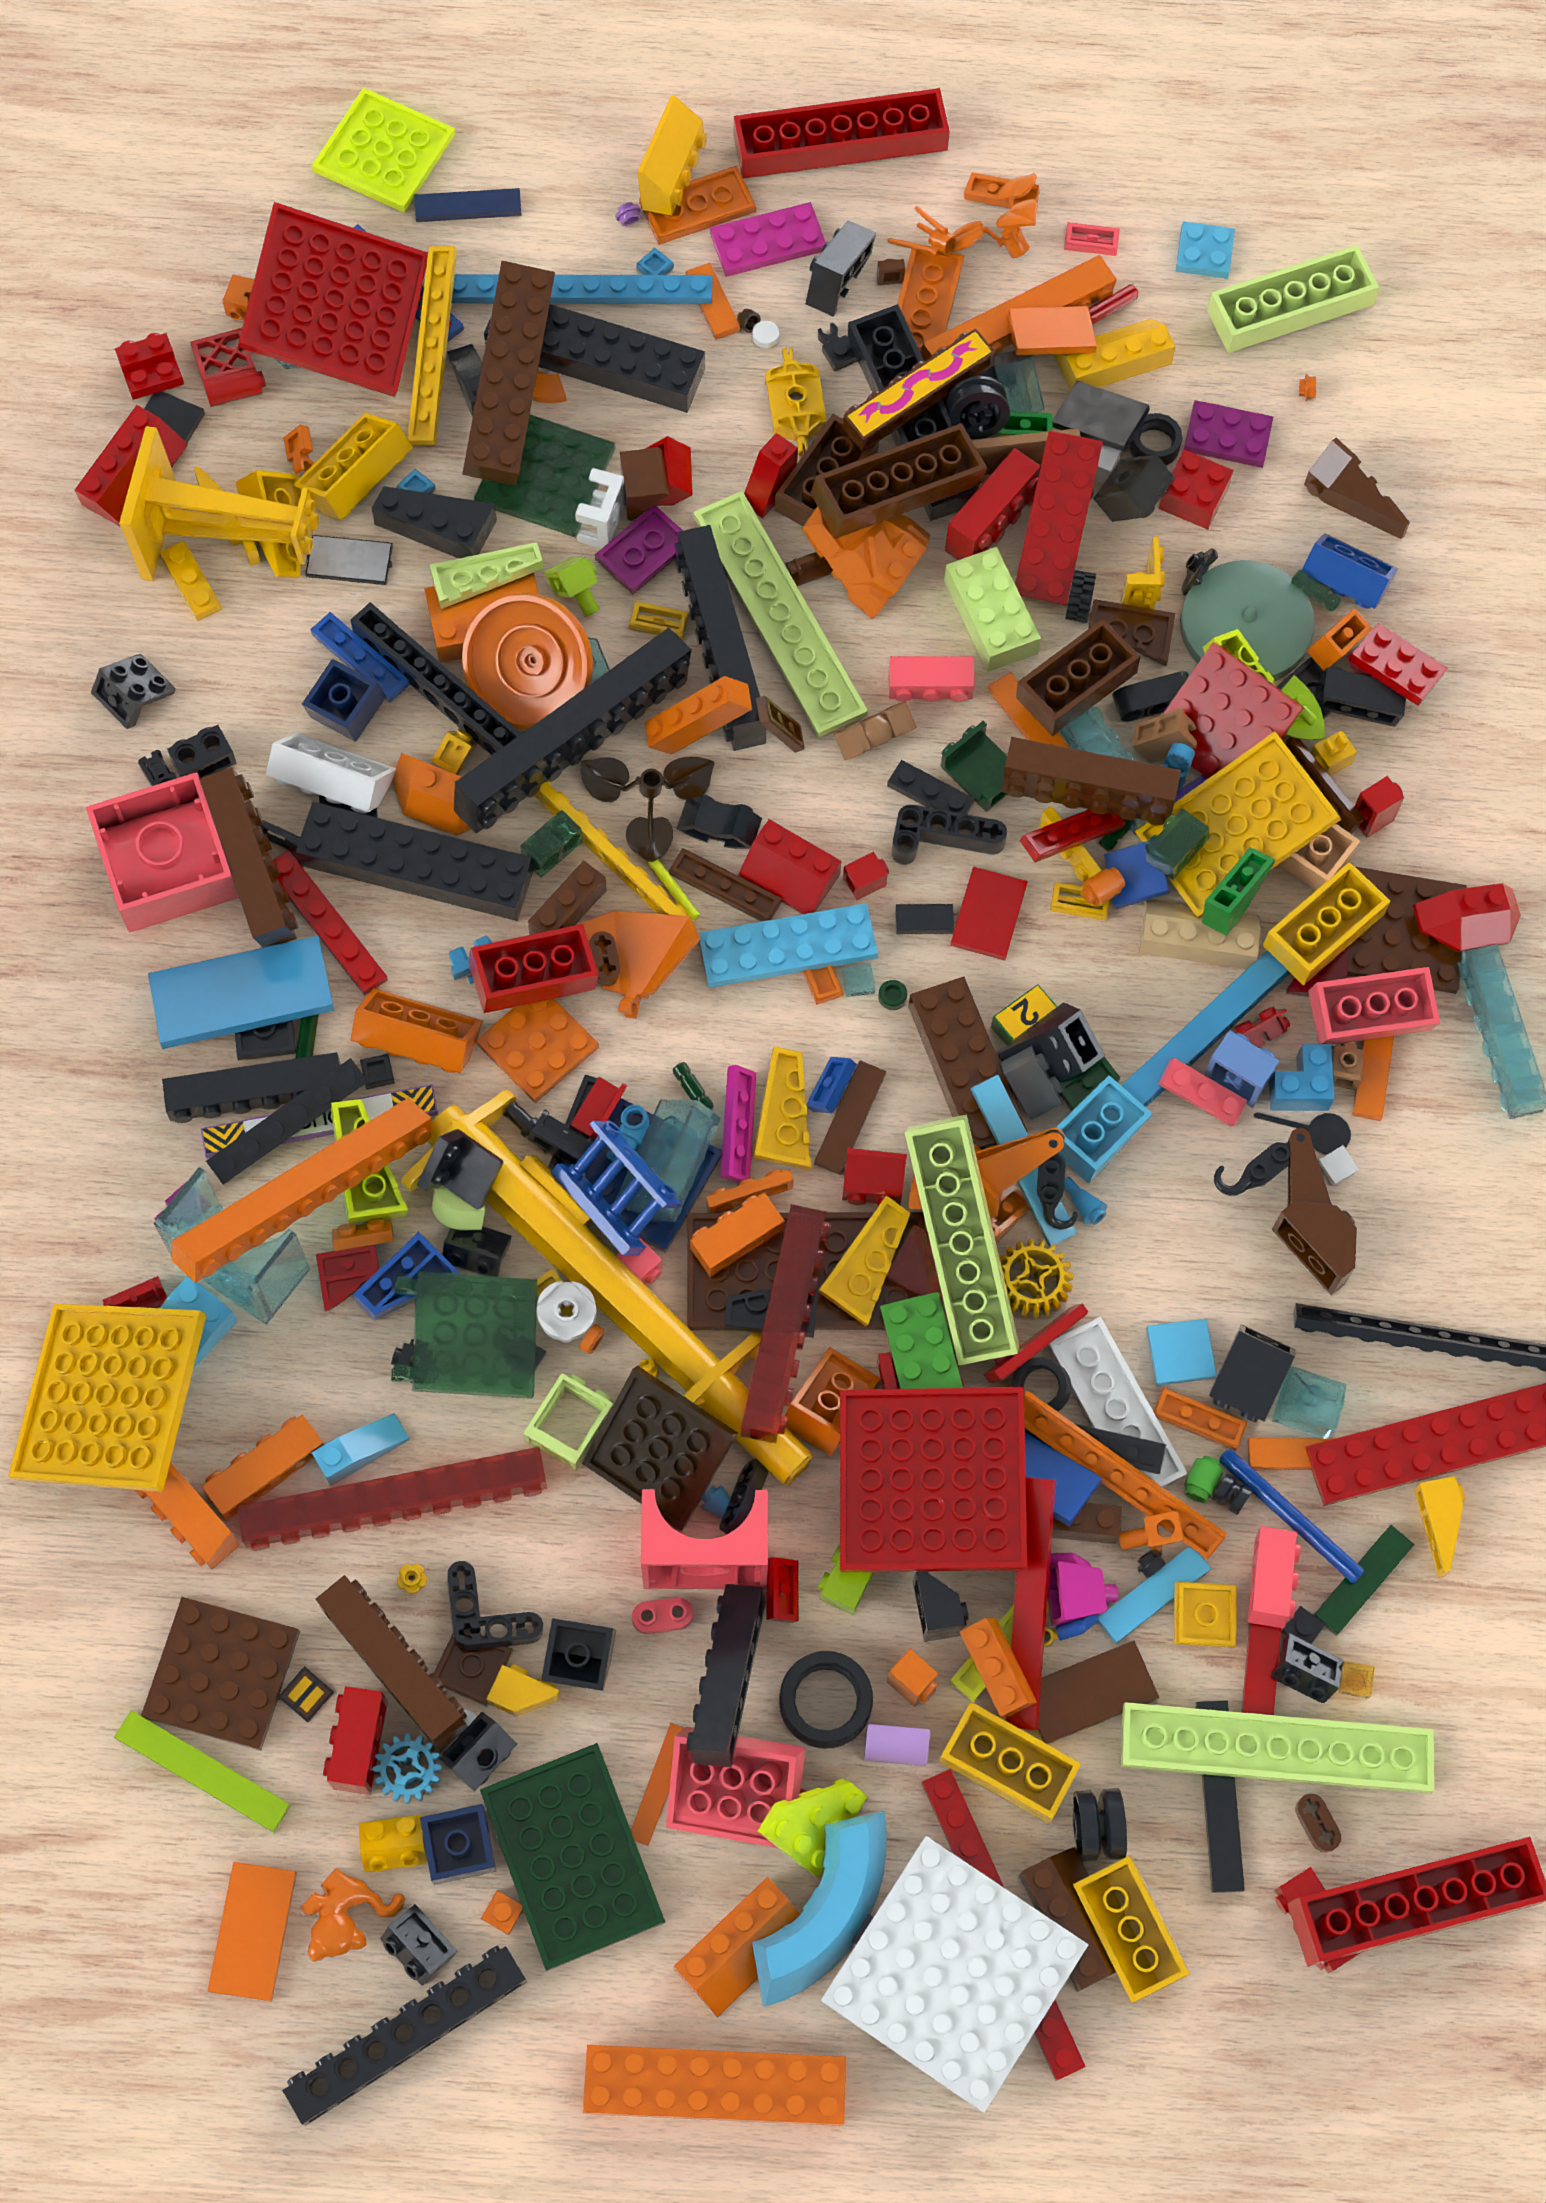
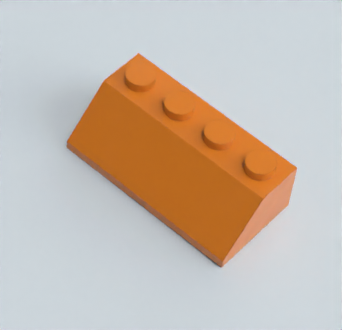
(415, 1030)
(192, 1520)
(724, 1960)

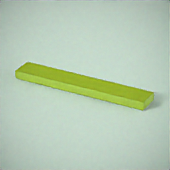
(202, 1771)

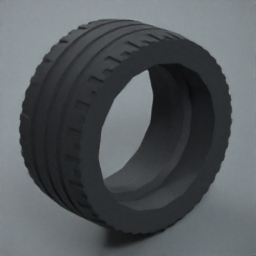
(826, 1661)

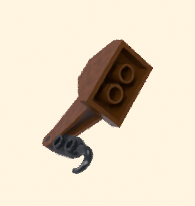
(1310, 1224)

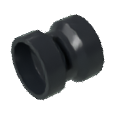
(1226, 1490)

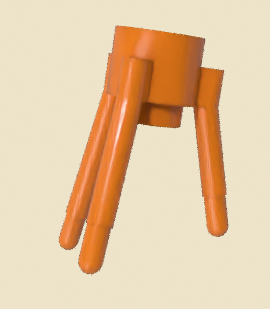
(939, 238)

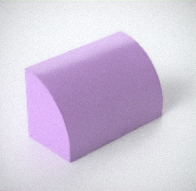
(896, 1745)

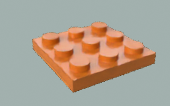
(537, 1046)

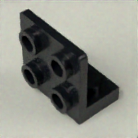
(128, 687)
(461, 1167)

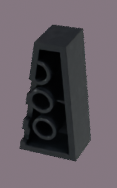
(435, 520)

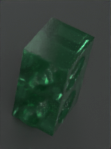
(552, 843)

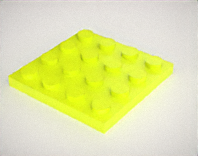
(383, 150)

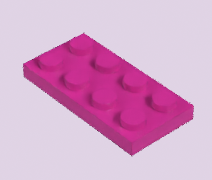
(768, 239)

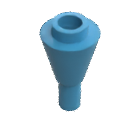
(1089, 1207)
(716, 1501)

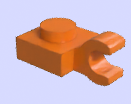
(297, 448)

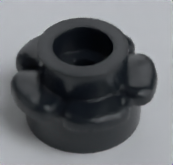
(1150, 1563)

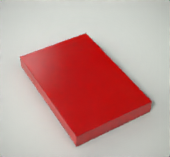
(989, 913)

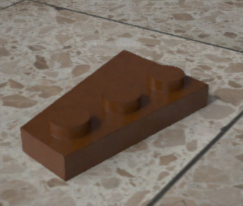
(1142, 628)

